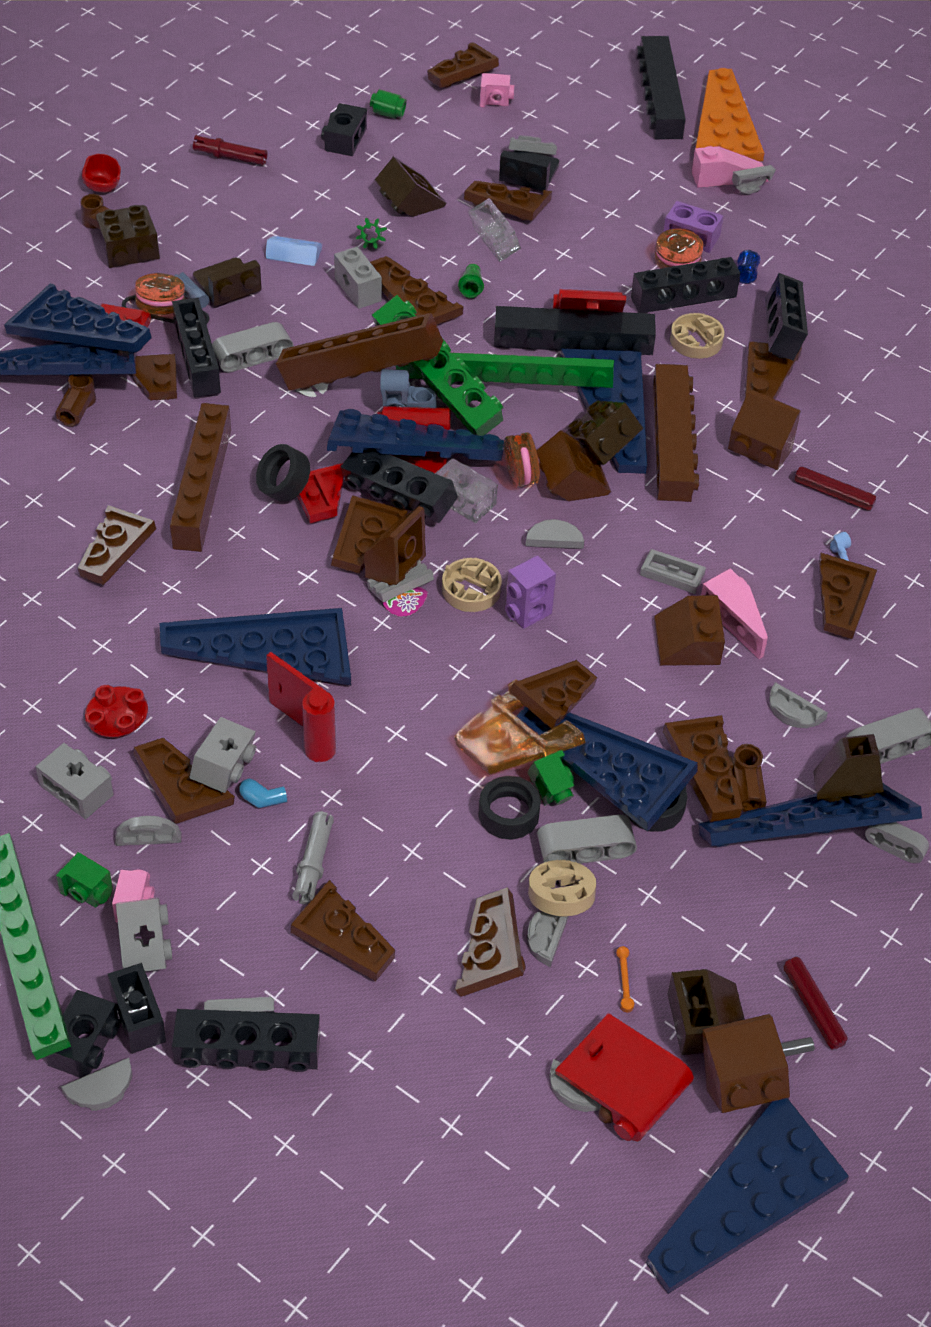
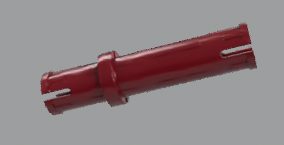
(219, 148)

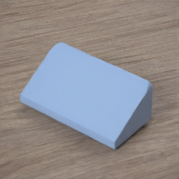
(293, 250)

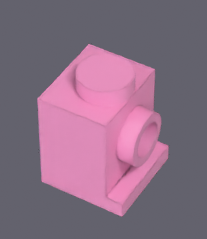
(496, 90)
(132, 886)

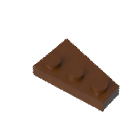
(463, 66)
(514, 202)
(765, 371)
(114, 544)
(843, 593)
(554, 691)
(169, 776)

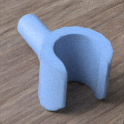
(840, 543)

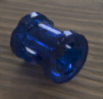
(747, 264)

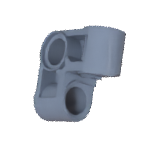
(398, 392)

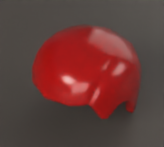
(101, 173)

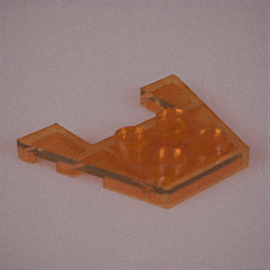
(503, 741)

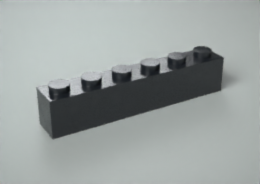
(660, 87)
(574, 329)

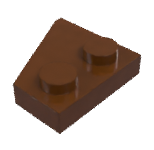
(157, 376)

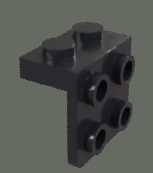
(527, 169)

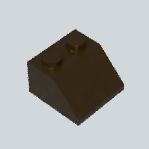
(408, 189)

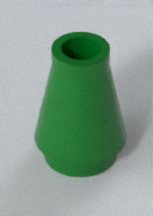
(471, 282)

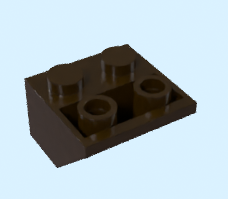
(850, 770)
(699, 1002)

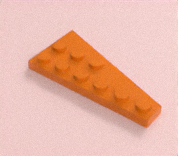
(726, 117)

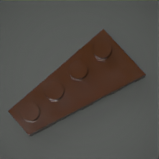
(397, 281)

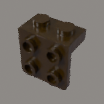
(128, 235)
(229, 280)
(605, 429)

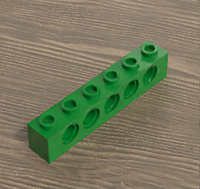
(478, 419)

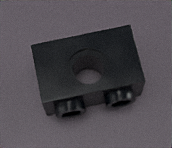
(345, 129)
(137, 1008)
(86, 1015)

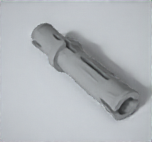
(311, 868)

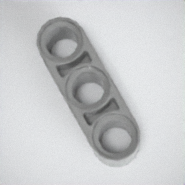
(251, 346)
(899, 734)
(587, 839)

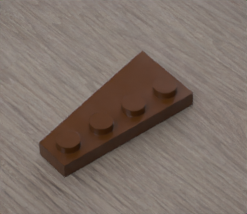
(714, 782)

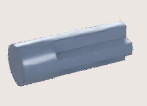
(193, 290)

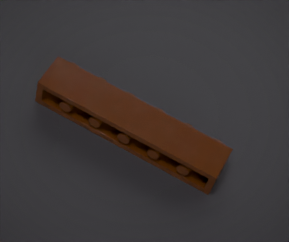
(360, 352)
(674, 433)
(200, 478)

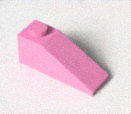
(716, 165)
(738, 610)

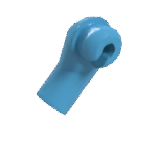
(260, 796)

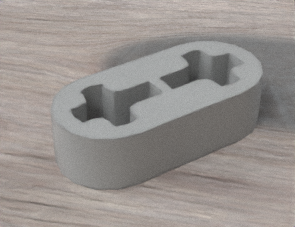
(898, 841)

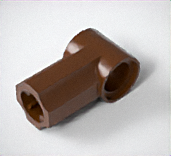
(90, 206)
(76, 399)
(749, 776)

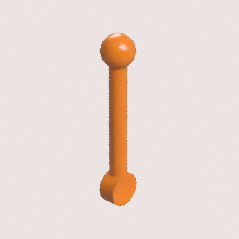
(627, 1003)

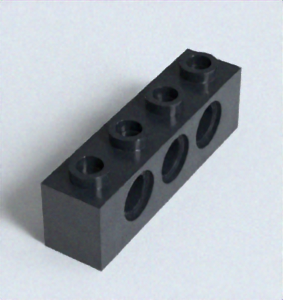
(685, 285)
(786, 317)
(196, 347)
(399, 483)
(233, 1027)

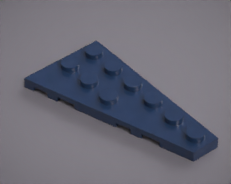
(76, 320)
(66, 360)
(627, 389)
(409, 438)
(306, 640)
(622, 768)
(811, 816)
(760, 1185)

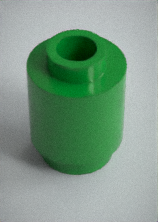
(388, 104)

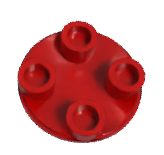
(116, 710)

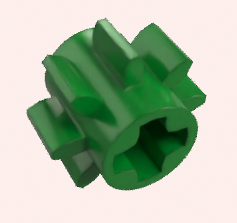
(378, 230)

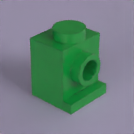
(552, 779)
(85, 881)

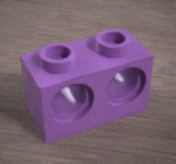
(700, 221)
(530, 592)

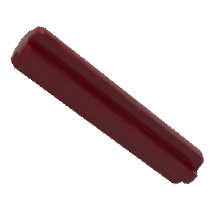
(835, 488)
(815, 1003)

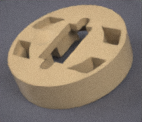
(706, 327)
(476, 572)
(563, 900)

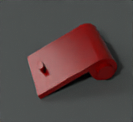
(589, 300)
(422, 416)
(306, 705)
(626, 1076)

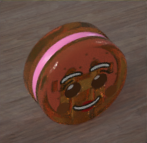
(678, 248)
(157, 292)
(521, 459)

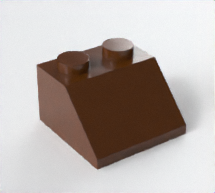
(764, 430)
(571, 469)
(397, 549)
(690, 632)
(745, 1064)

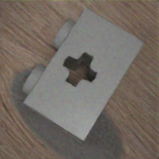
(358, 277)
(223, 755)
(75, 780)
(131, 917)

